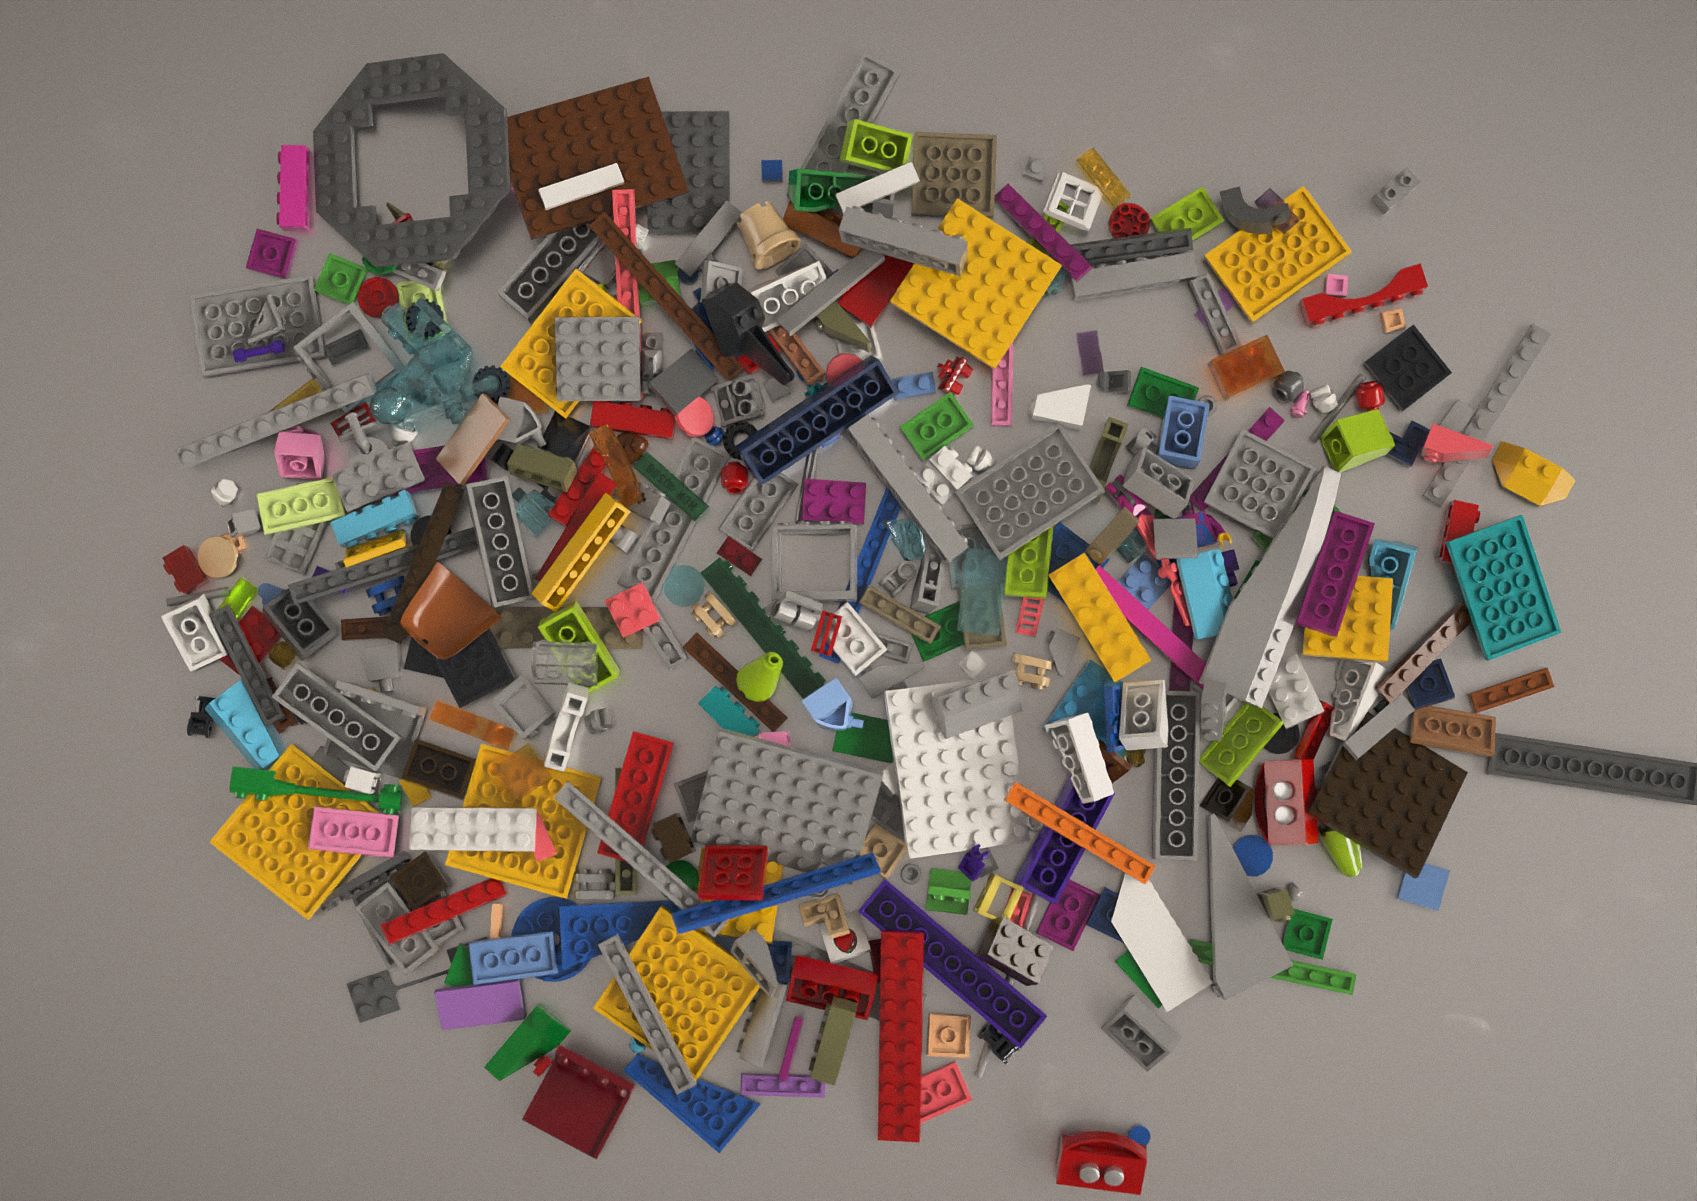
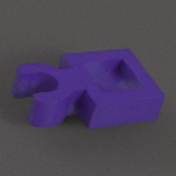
(972, 863)

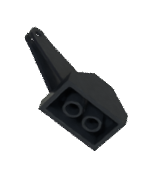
(738, 328)

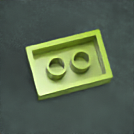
(874, 146)

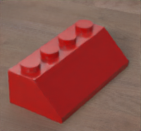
(816, 982)

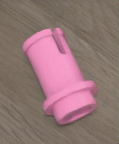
(1300, 405)

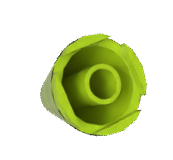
(760, 677)
(1342, 850)

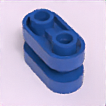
(383, 605)

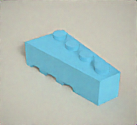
(376, 519)

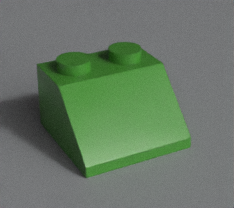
(669, 273)

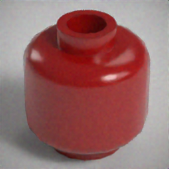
(1370, 396)
(734, 477)

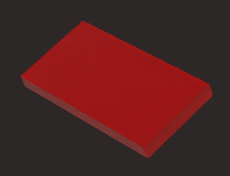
(873, 292)

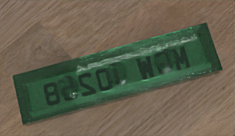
(671, 486)

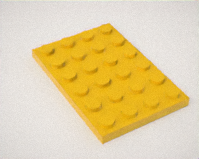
(1273, 266)
(535, 355)

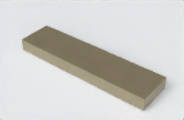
(899, 614)

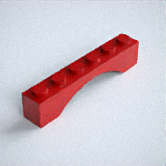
(1323, 307)

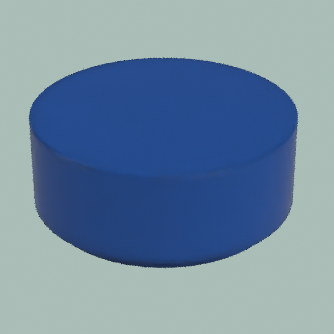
(1139, 1134)

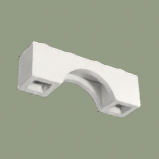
(565, 727)

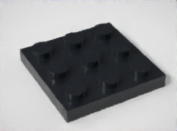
(1407, 367)
(475, 669)

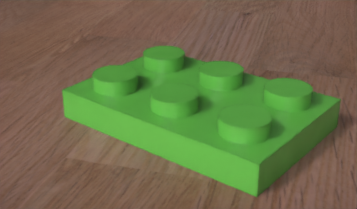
(936, 426)

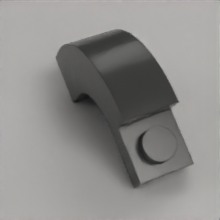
(1249, 218)

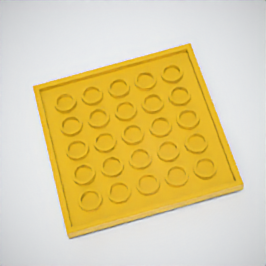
(992, 296)
(566, 831)
(274, 835)
(693, 985)

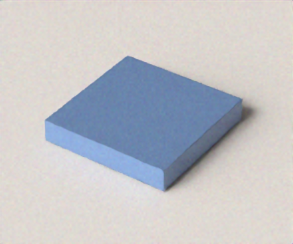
(1426, 889)

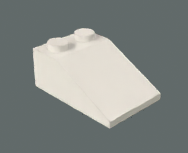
(195, 632)
(1144, 715)

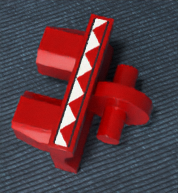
(950, 373)

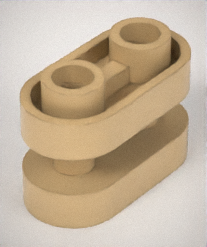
(713, 628)
(1038, 681)

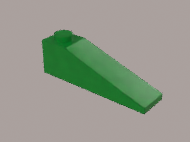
(817, 189)
(534, 1037)

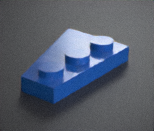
(1113, 705)

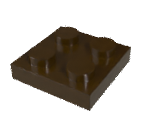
(420, 881)

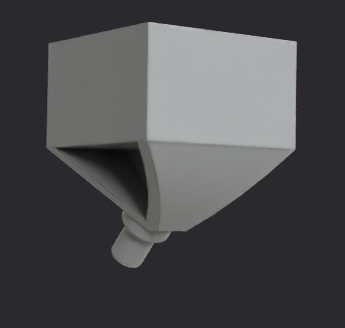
(523, 423)

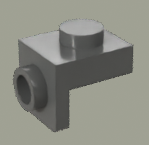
(1115, 381)

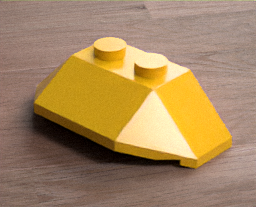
(1530, 475)

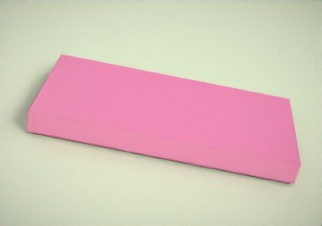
(353, 832)

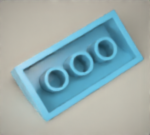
(1205, 591)

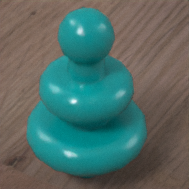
(812, 389)

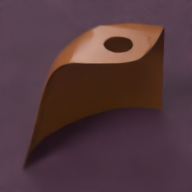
(447, 614)

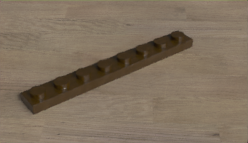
(424, 557)

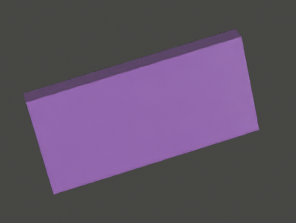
(480, 1004)

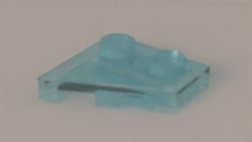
(907, 538)

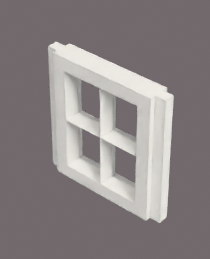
(1090, 208)

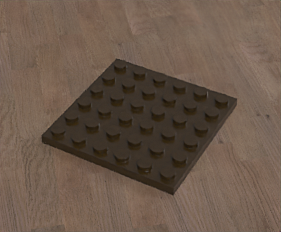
(1389, 798)

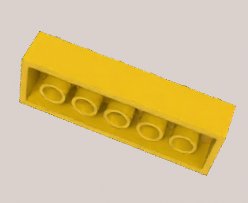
(1100, 617)

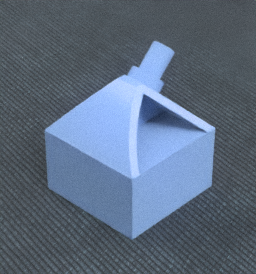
(832, 707)

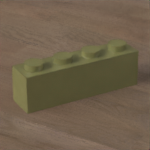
(833, 1041)

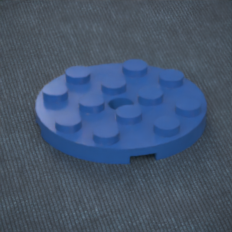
(542, 917)

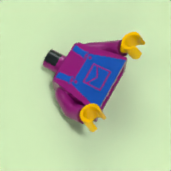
(1207, 528)

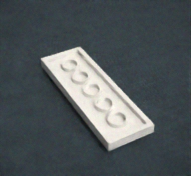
(473, 829)

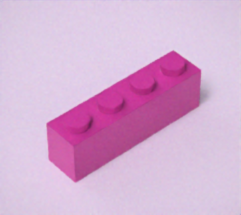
(293, 188)

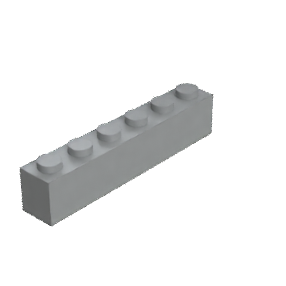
(1135, 275)

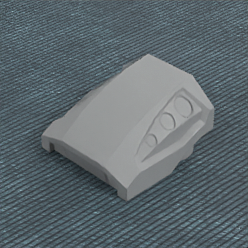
(738, 400)

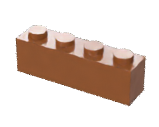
(821, 226)

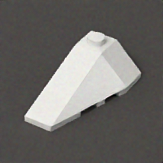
(786, 291)
(1354, 694)

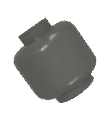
(1288, 386)

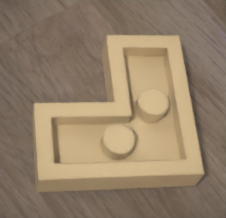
(828, 910)

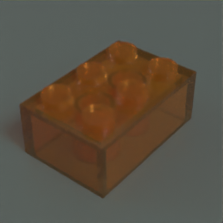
(1246, 367)

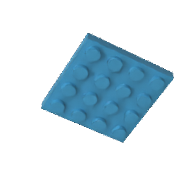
(1087, 696)

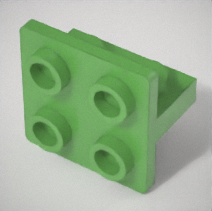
(948, 891)

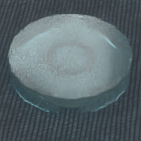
(684, 586)

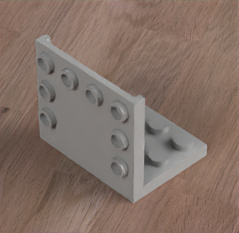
(397, 714)

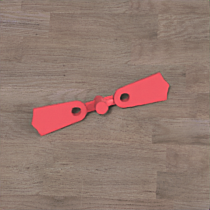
(1167, 570)

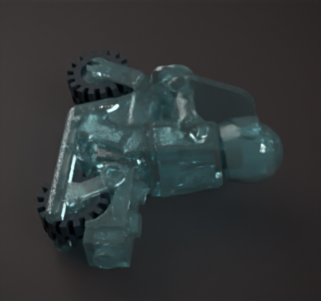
(445, 356)

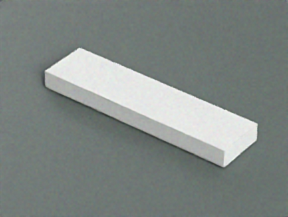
(581, 186)
(878, 187)

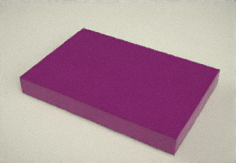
(1068, 918)
(790, 1049)

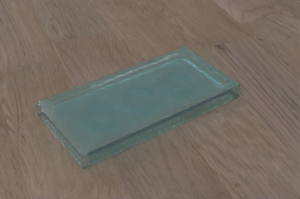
(982, 592)

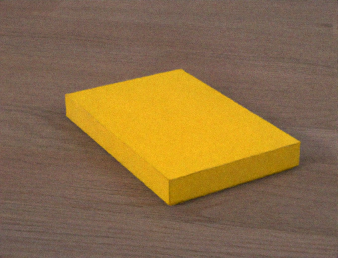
(375, 547)

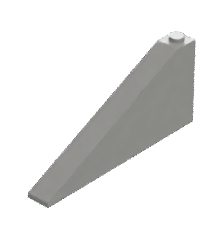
(1242, 935)

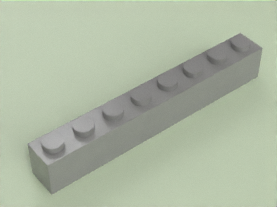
(907, 489)

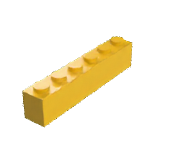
(580, 552)

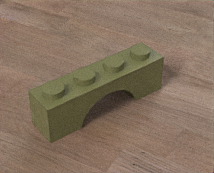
(1107, 450)

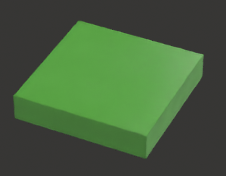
(340, 279)

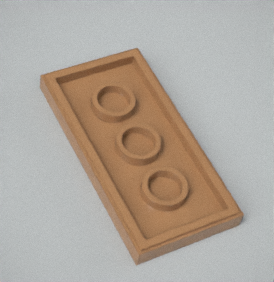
(473, 439)
(1453, 730)

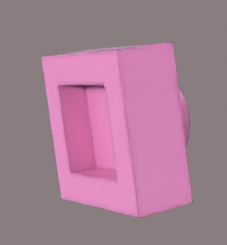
(1336, 285)

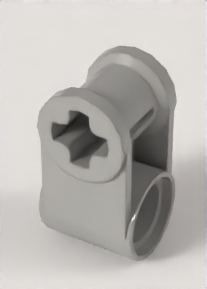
(897, 579)

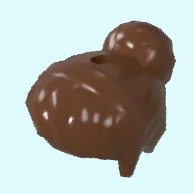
(634, 445)

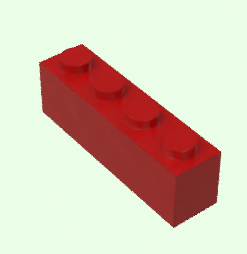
(631, 419)

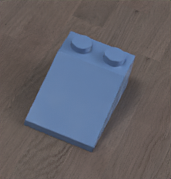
(1183, 432)

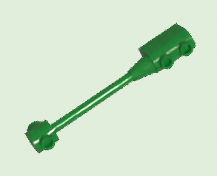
(264, 785)

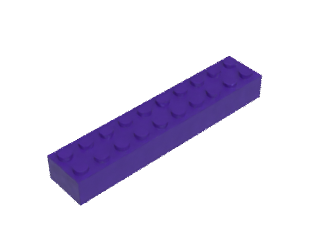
(956, 965)

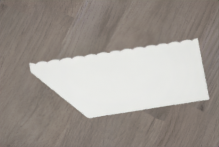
(1157, 944)

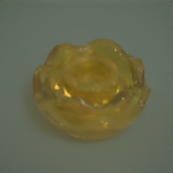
(1136, 757)

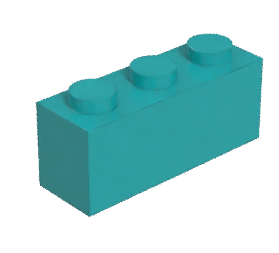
(728, 714)

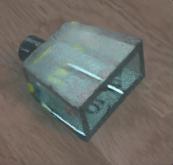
(533, 510)

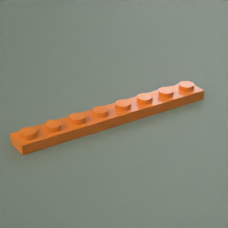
(1079, 832)

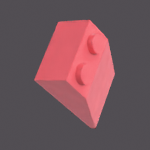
(1449, 446)

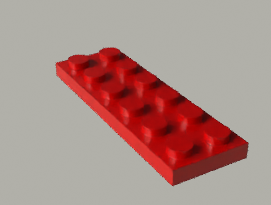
(638, 788)

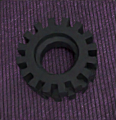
(732, 431)

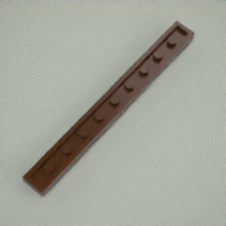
(664, 295)

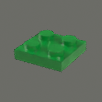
(1307, 934)

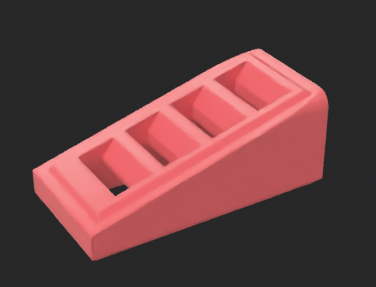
(1025, 631)

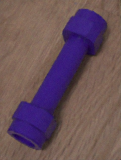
(276, 347)

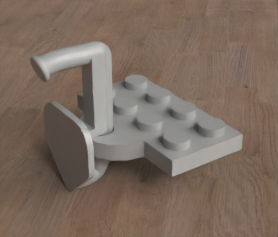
(376, 472)

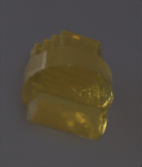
(281, 654)

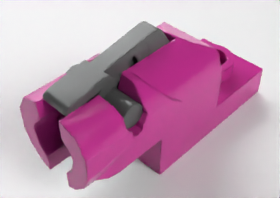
(1126, 499)

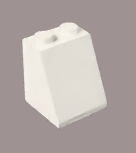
(1061, 407)

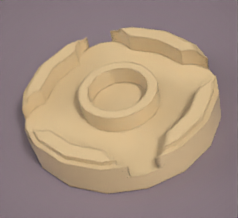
(217, 557)

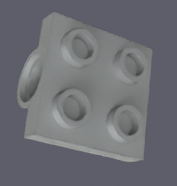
(794, 610)

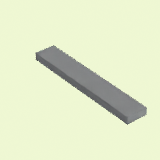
(829, 291)

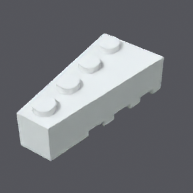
(1082, 756)

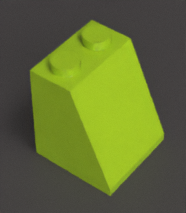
(1357, 440)

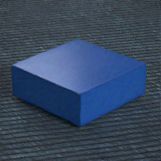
(771, 170)

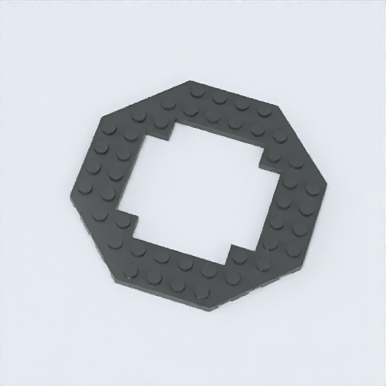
(486, 160)

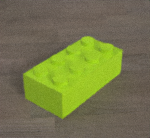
(574, 626)

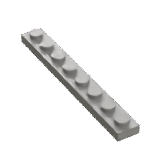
(647, 1014)

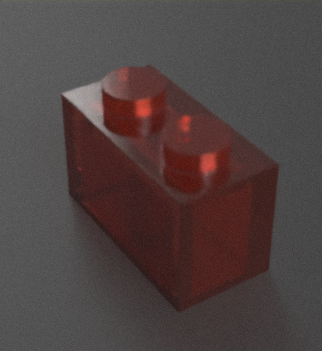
(185, 570)

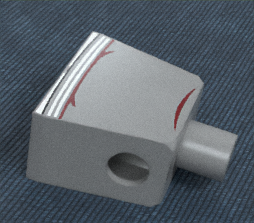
(600, 266)

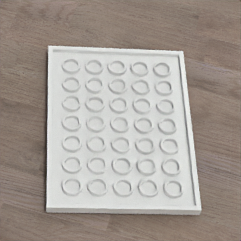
(954, 785)

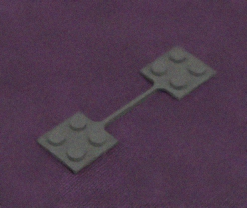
(376, 995)

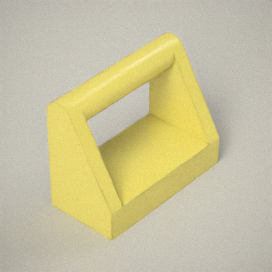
(988, 893)

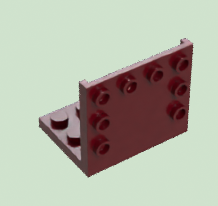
(578, 1102)

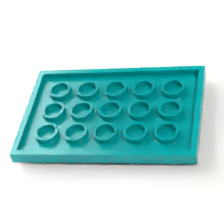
(1503, 587)

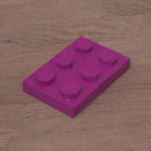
(833, 501)

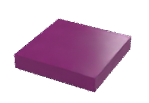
(271, 254)

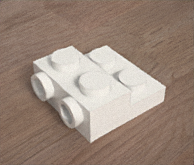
(944, 474)

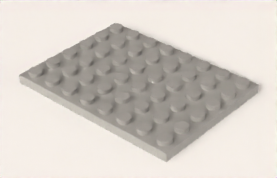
(785, 798)

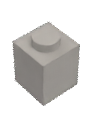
(243, 523)

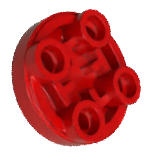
(1128, 220)

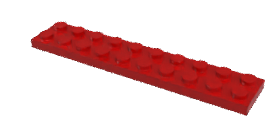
(900, 1036)

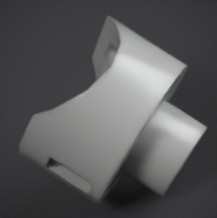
(1141, 440)

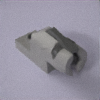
(651, 358)

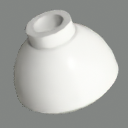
(401, 435)

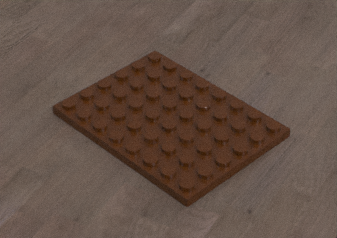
(586, 135)

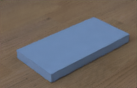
(513, 957)

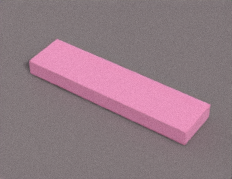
(1002, 391)

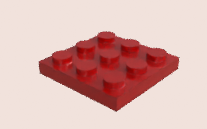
(733, 872)

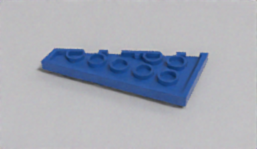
(588, 925)
(704, 1108)

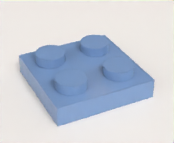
(1144, 582)

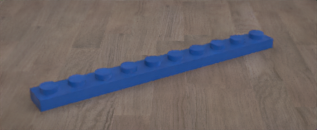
(871, 554)
(777, 893)

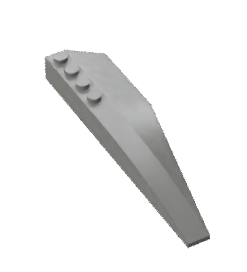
(1270, 601)

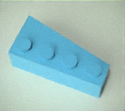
(242, 724)

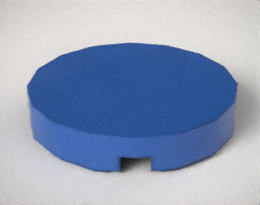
(1253, 854)

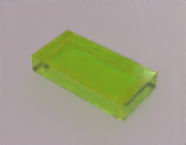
(239, 596)

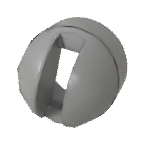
(1294, 892)

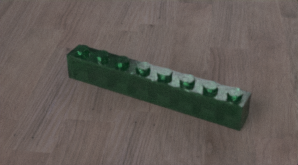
(761, 628)

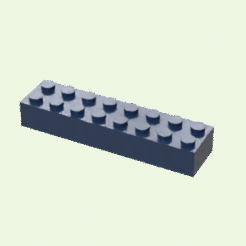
(816, 420)

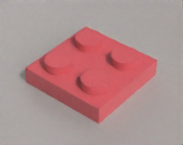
(632, 609)

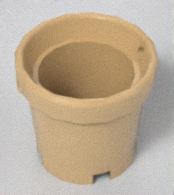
(767, 236)

